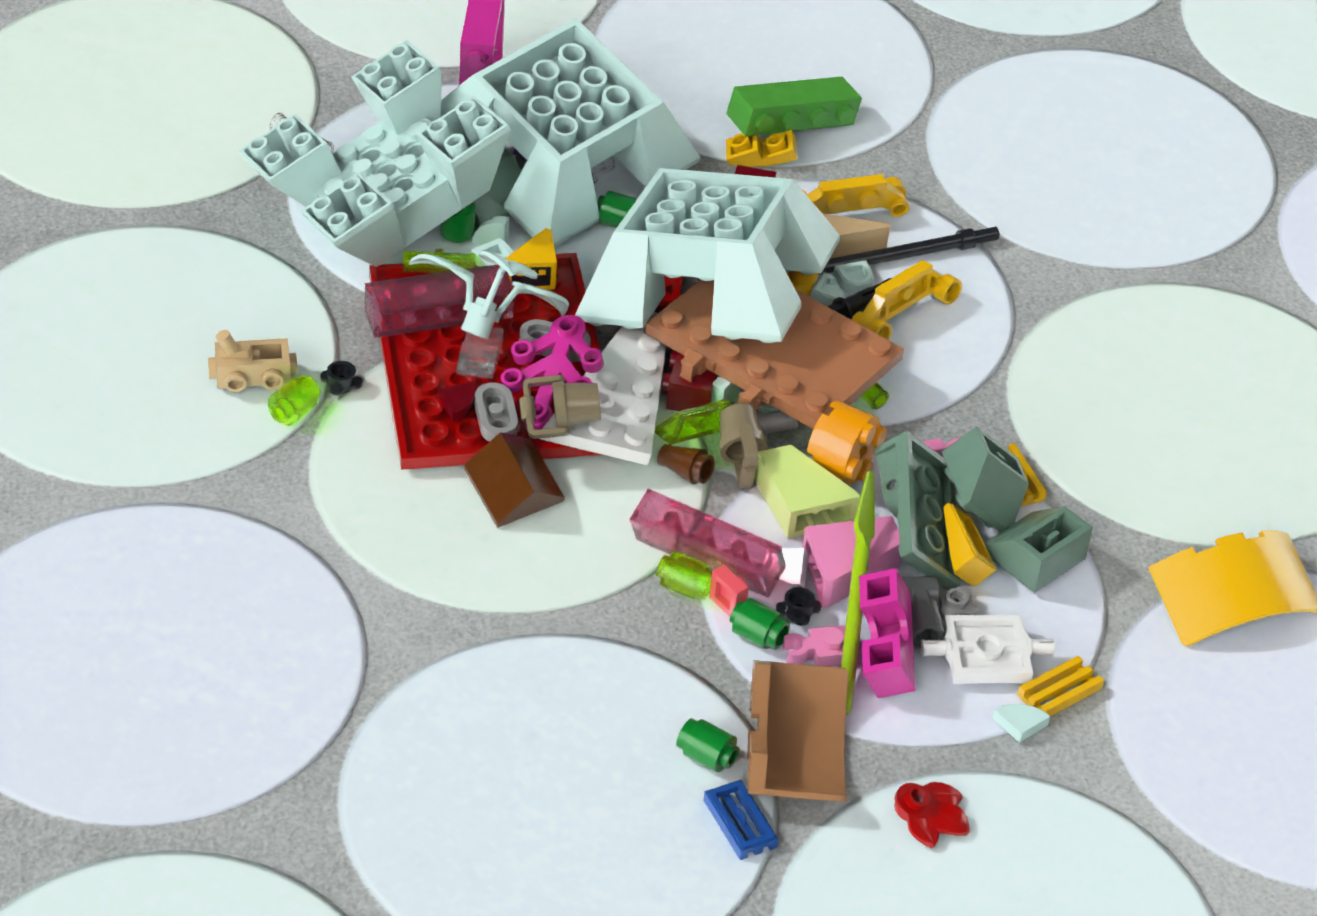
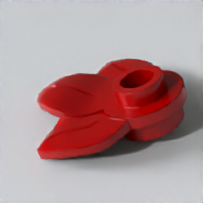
(931, 811)

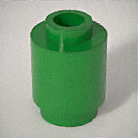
(614, 208)
(460, 226)
(759, 624)
(708, 744)

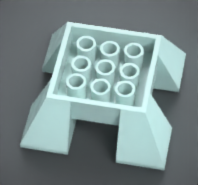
(566, 113)
(395, 175)
(715, 229)

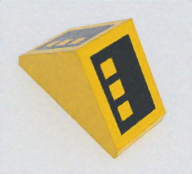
(540, 257)

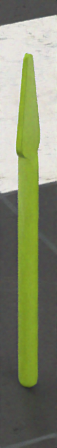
(865, 530)

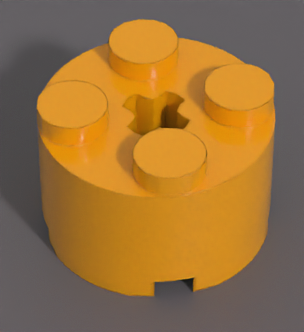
(846, 442)

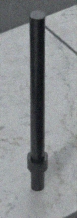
(963, 239)

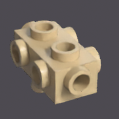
(251, 363)

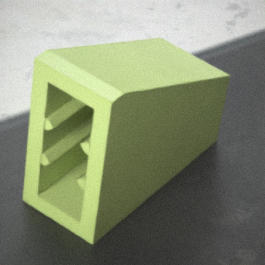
(802, 491)

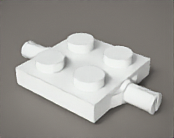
(987, 648)

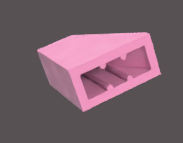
(833, 551)

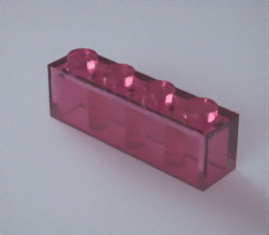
(429, 300)
(681, 528)

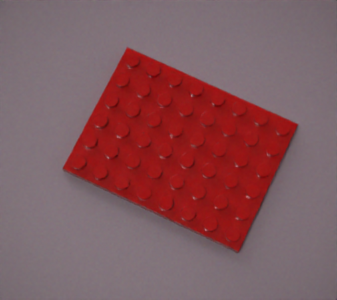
(428, 360)

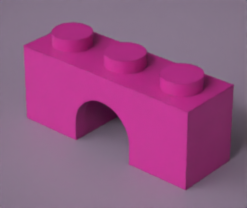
(890, 651)

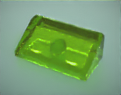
(692, 423)

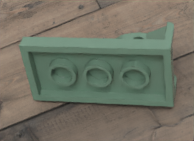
(918, 504)

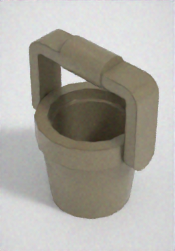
(572, 405)
(741, 440)

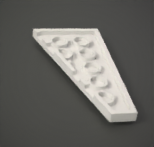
(627, 397)

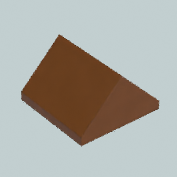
(512, 479)

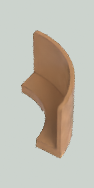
(797, 731)

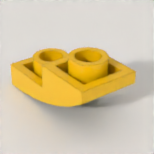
(756, 152)

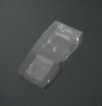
(480, 356)

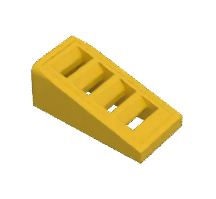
(967, 549)

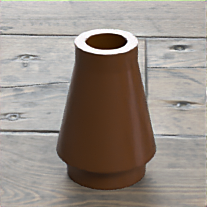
(689, 463)

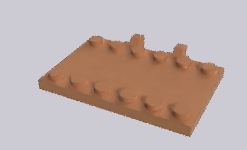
(814, 364)

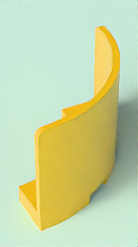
(1233, 584)

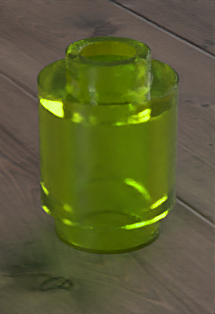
(294, 400)
(685, 575)

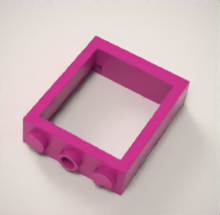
(480, 36)

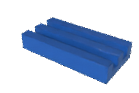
(739, 845)

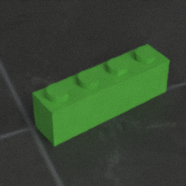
(793, 105)

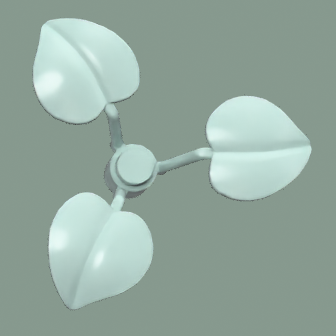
(482, 313)

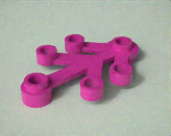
(564, 334)

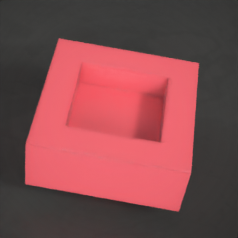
(727, 589)

